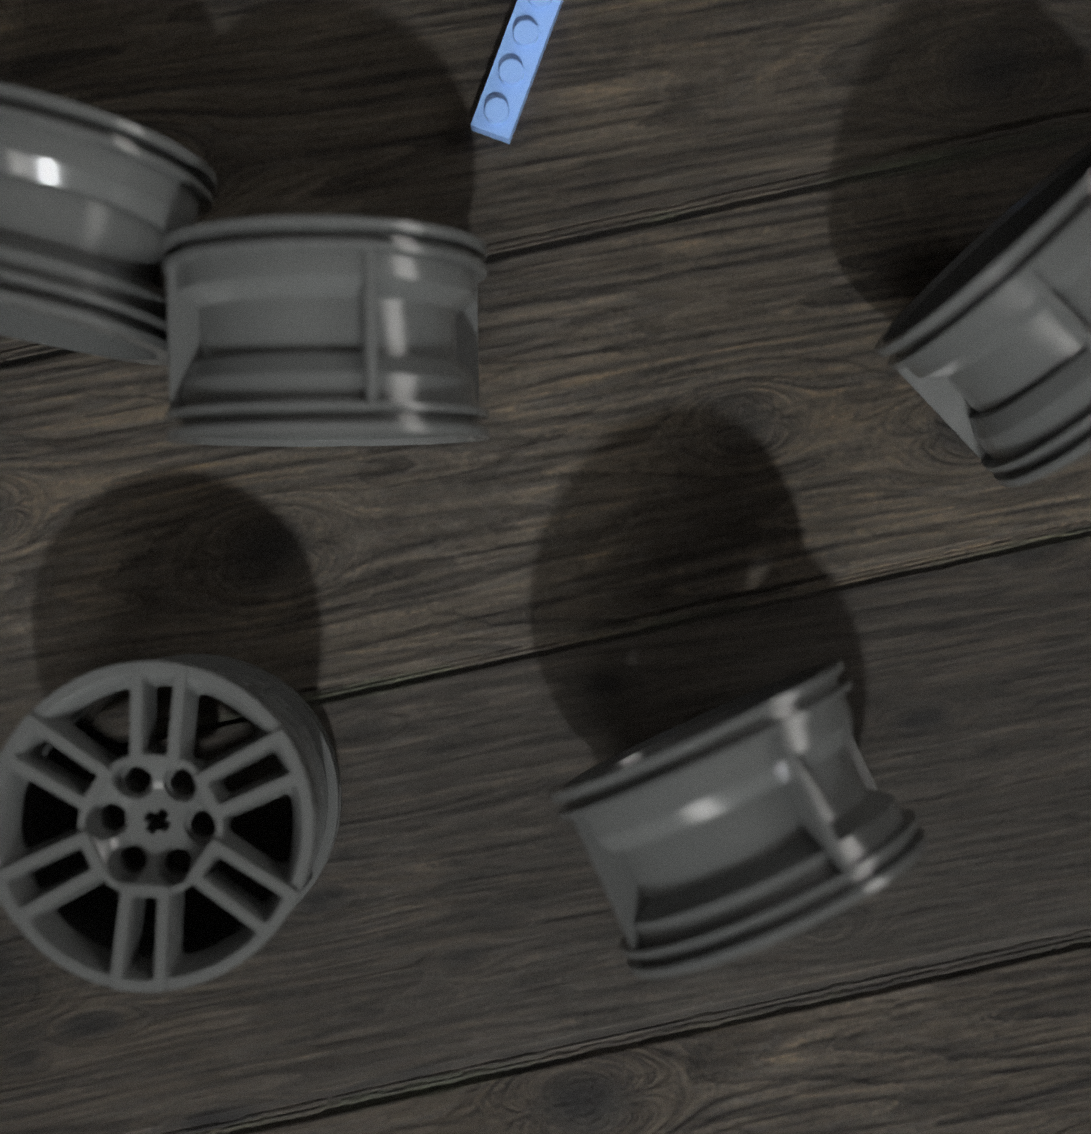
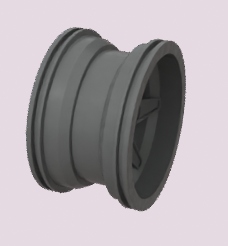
(87, 226)

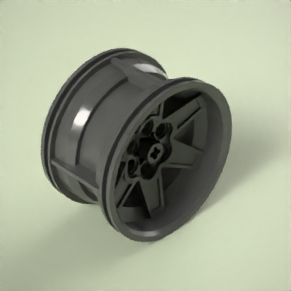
(323, 333)
(1008, 333)
(739, 826)

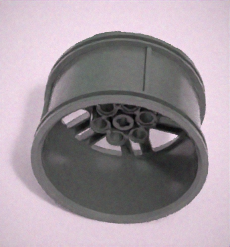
(60, 899)

